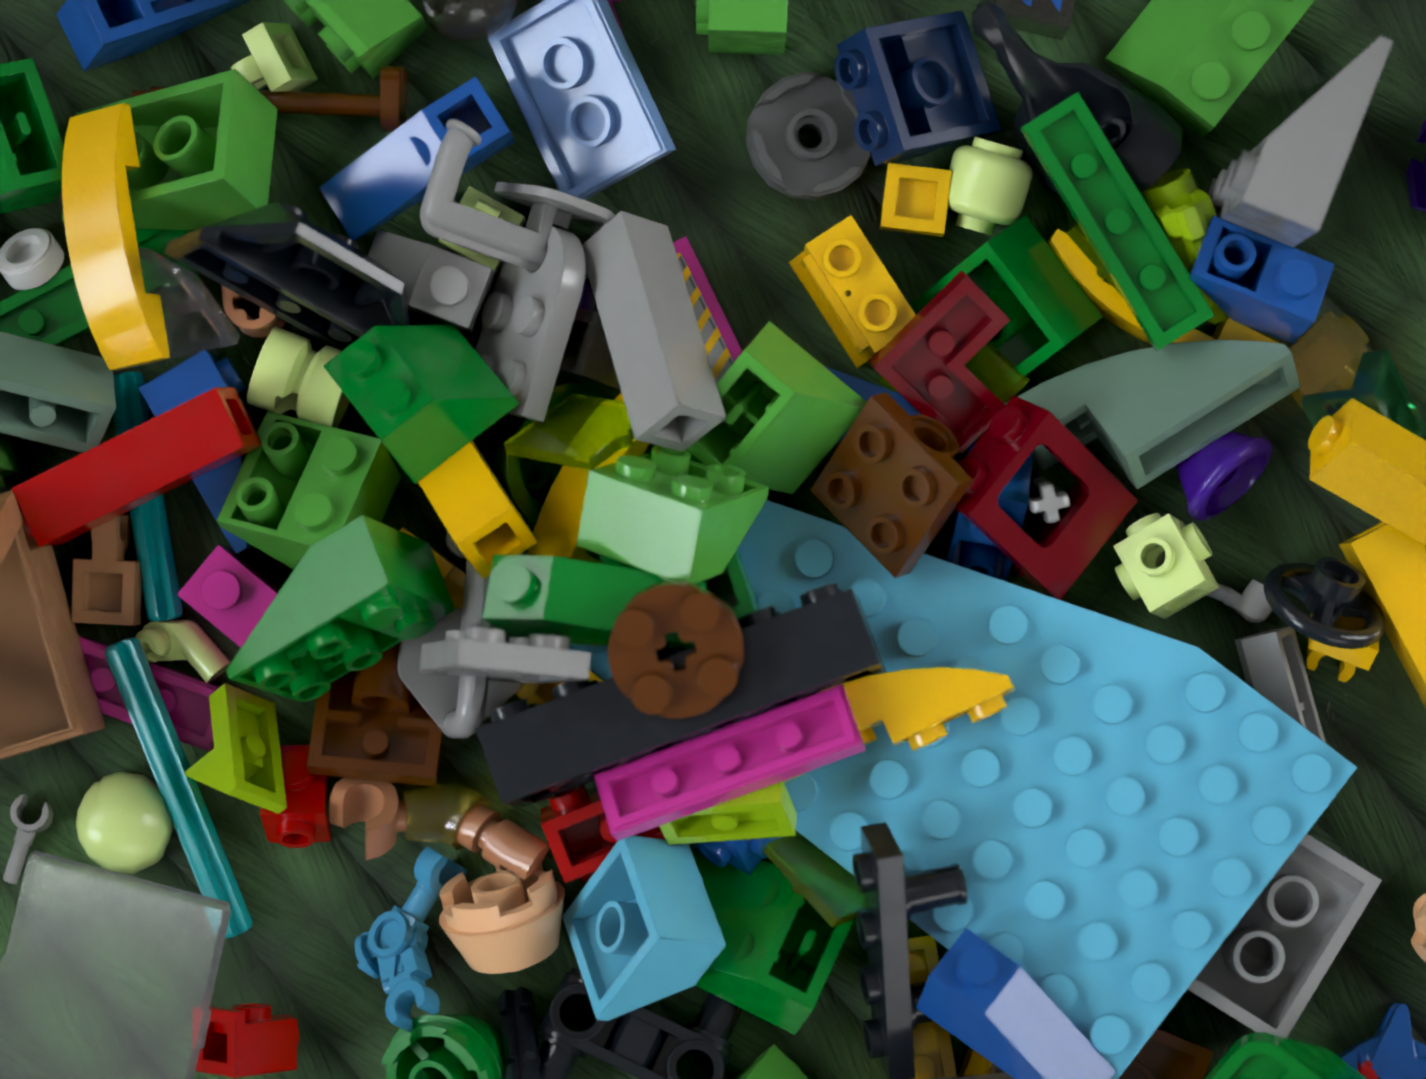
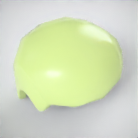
(124, 823)

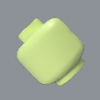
(988, 185)

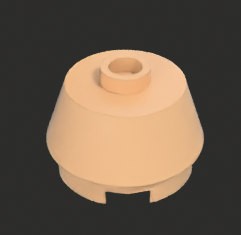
(503, 919)

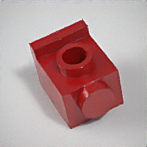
(249, 1041)

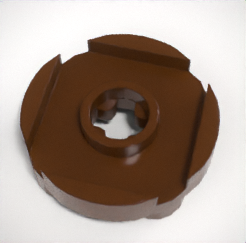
(655, 683)

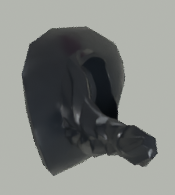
(1132, 122)

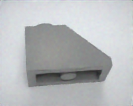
(436, 280)

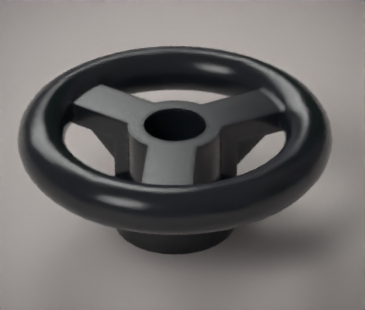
(1328, 591)

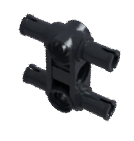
(635, 1041)

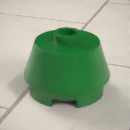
(445, 1049)

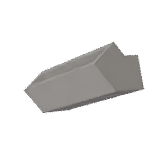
(1277, 672)

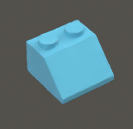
(642, 926)

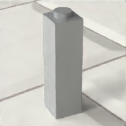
(652, 332)

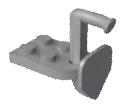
(540, 274)
(473, 667)

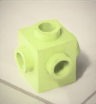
(1181, 577)

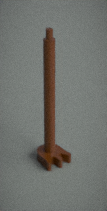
(389, 105)

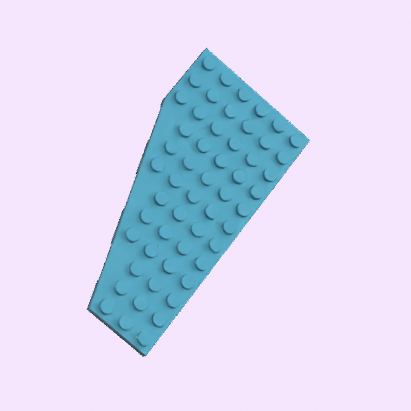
(1096, 818)

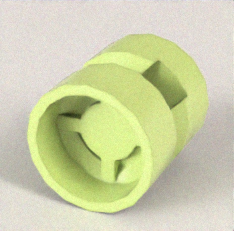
(294, 378)

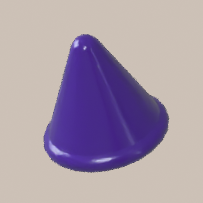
(1222, 473)

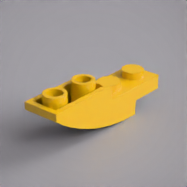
(920, 702)

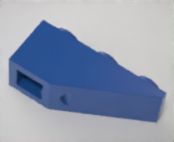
(399, 166)

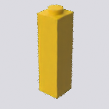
(1372, 466)
(476, 509)
(1397, 582)

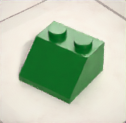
(1031, 289)
(420, 391)

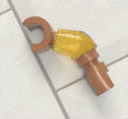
(437, 815)

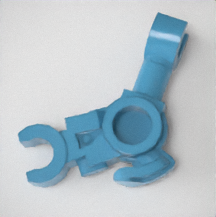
(399, 939)

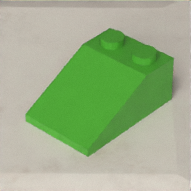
(200, 152)

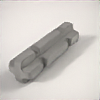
(1047, 499)

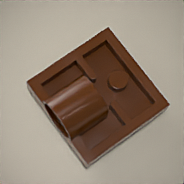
(893, 482)
(374, 729)

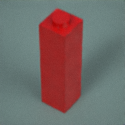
(136, 466)

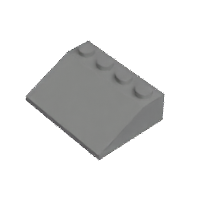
(1293, 172)
(1287, 939)

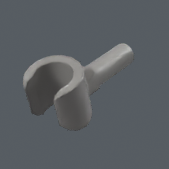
(1249, 605)
(24, 836)

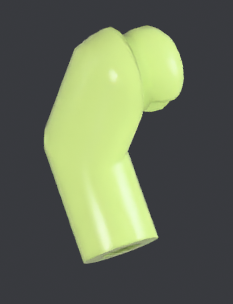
(183, 641)

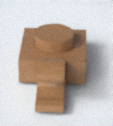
(107, 585)

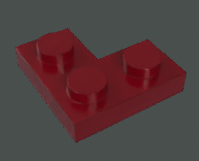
(930, 358)

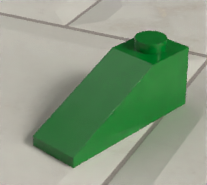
(563, 598)

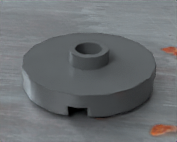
(773, 141)

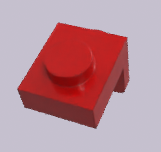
(307, 803)

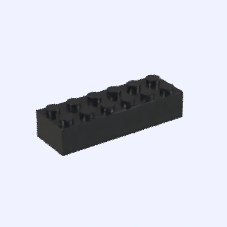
(596, 727)

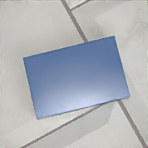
(581, 94)

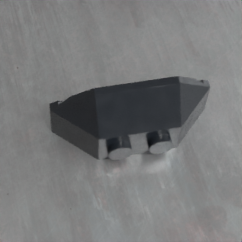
(297, 273)

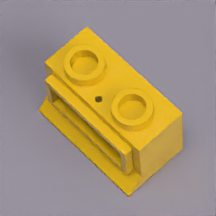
(852, 290)

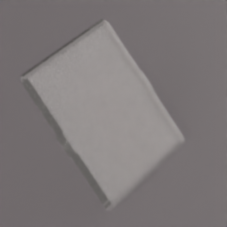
(106, 975)

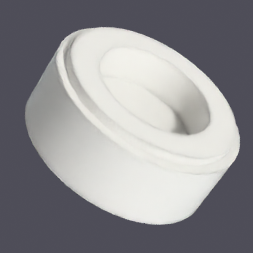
(30, 258)

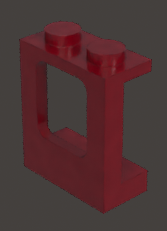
(1059, 549)

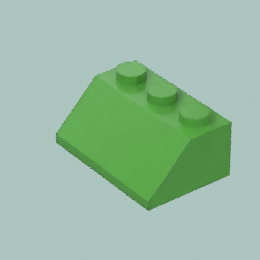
(1202, 52)

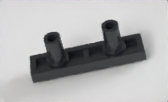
(882, 930)

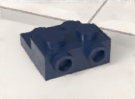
(916, 87)

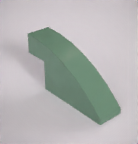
(1165, 402)

